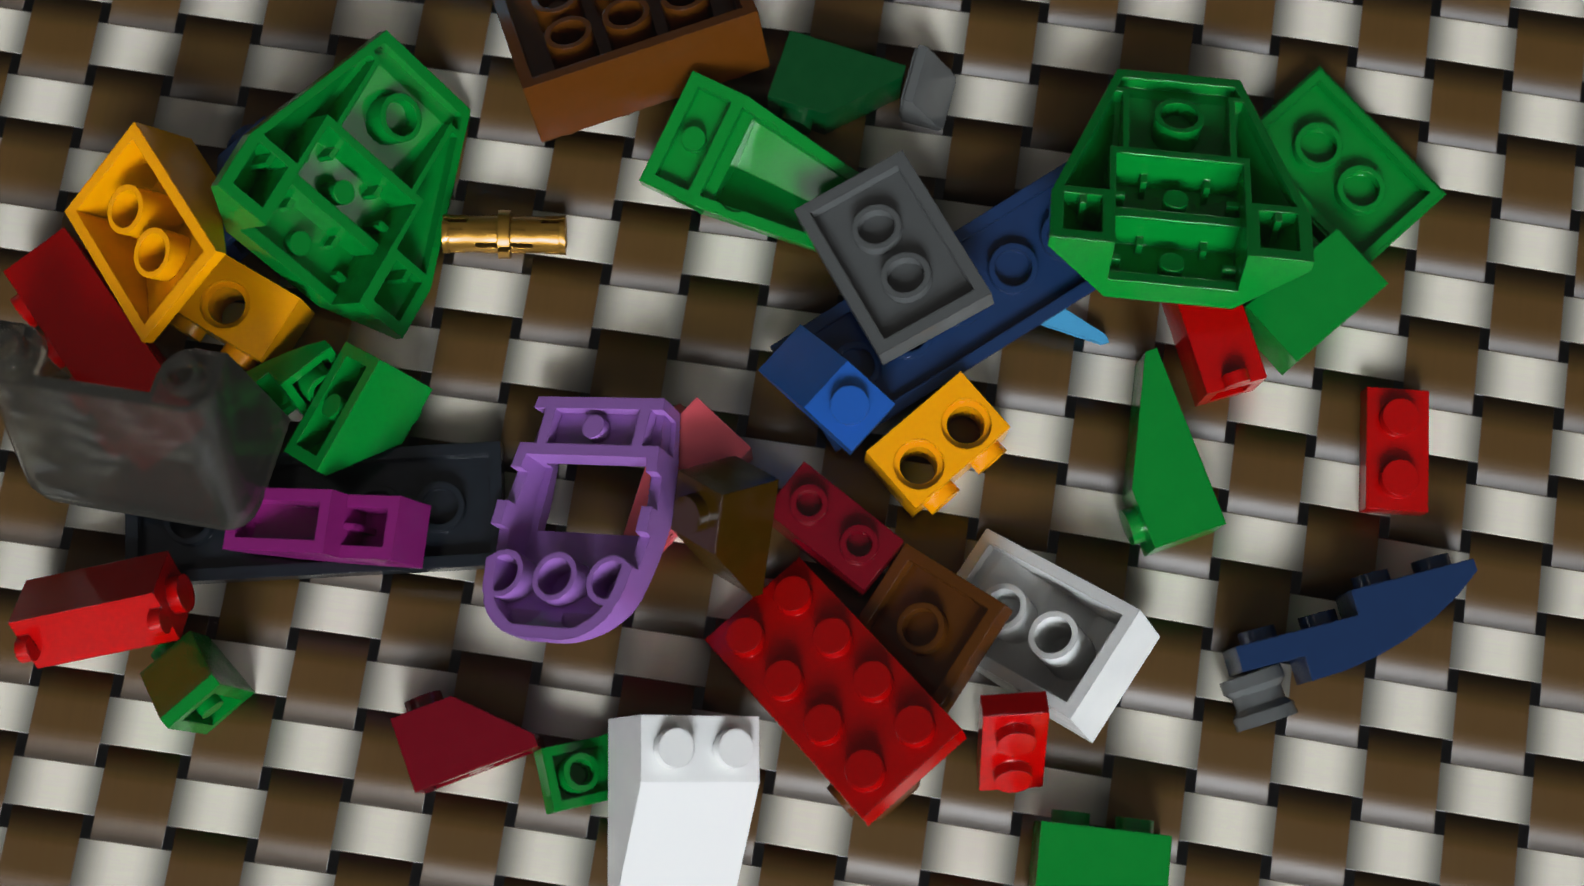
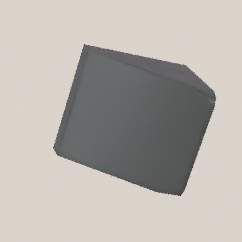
(927, 91)

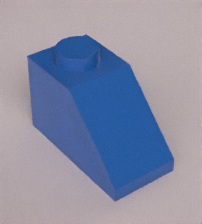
(827, 388)

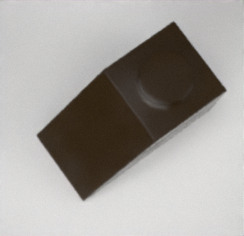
(727, 519)

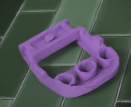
(571, 582)

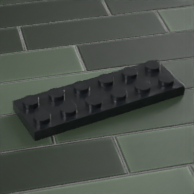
(454, 479)

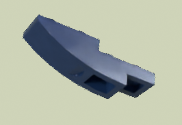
(1372, 620)

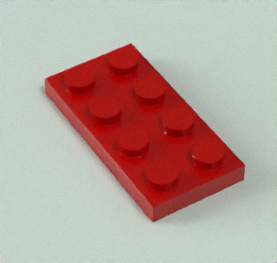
(836, 691)

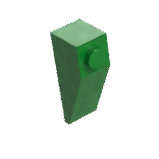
(1164, 478)

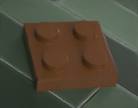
(933, 623)

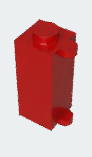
(1215, 350)
(101, 610)

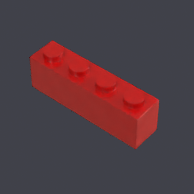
(80, 316)

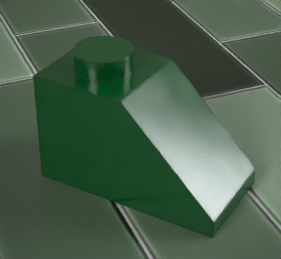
(829, 84)

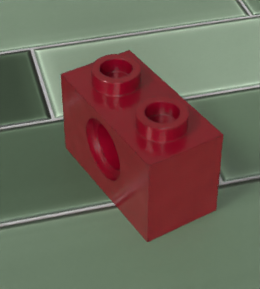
(834, 530)

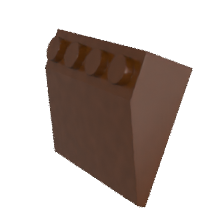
(621, 56)

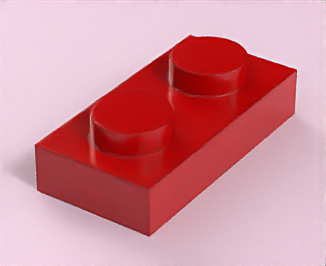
(1394, 451)
(1012, 741)

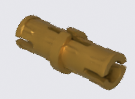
(504, 234)

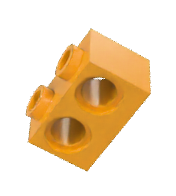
(926, 435)

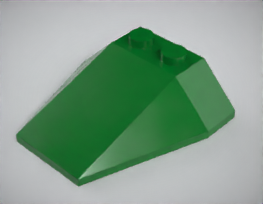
(351, 185)
(1179, 196)

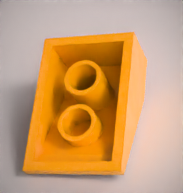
(151, 224)

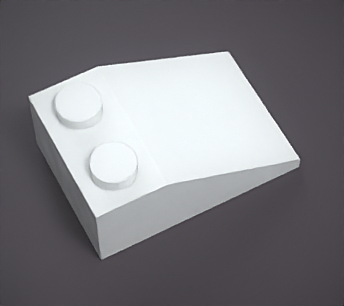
(1060, 635)
(680, 798)

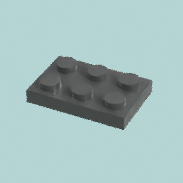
(893, 257)

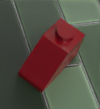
(456, 740)

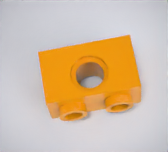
(268, 325)

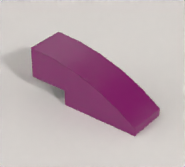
(335, 528)

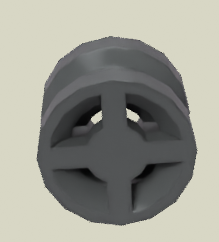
(1258, 698)

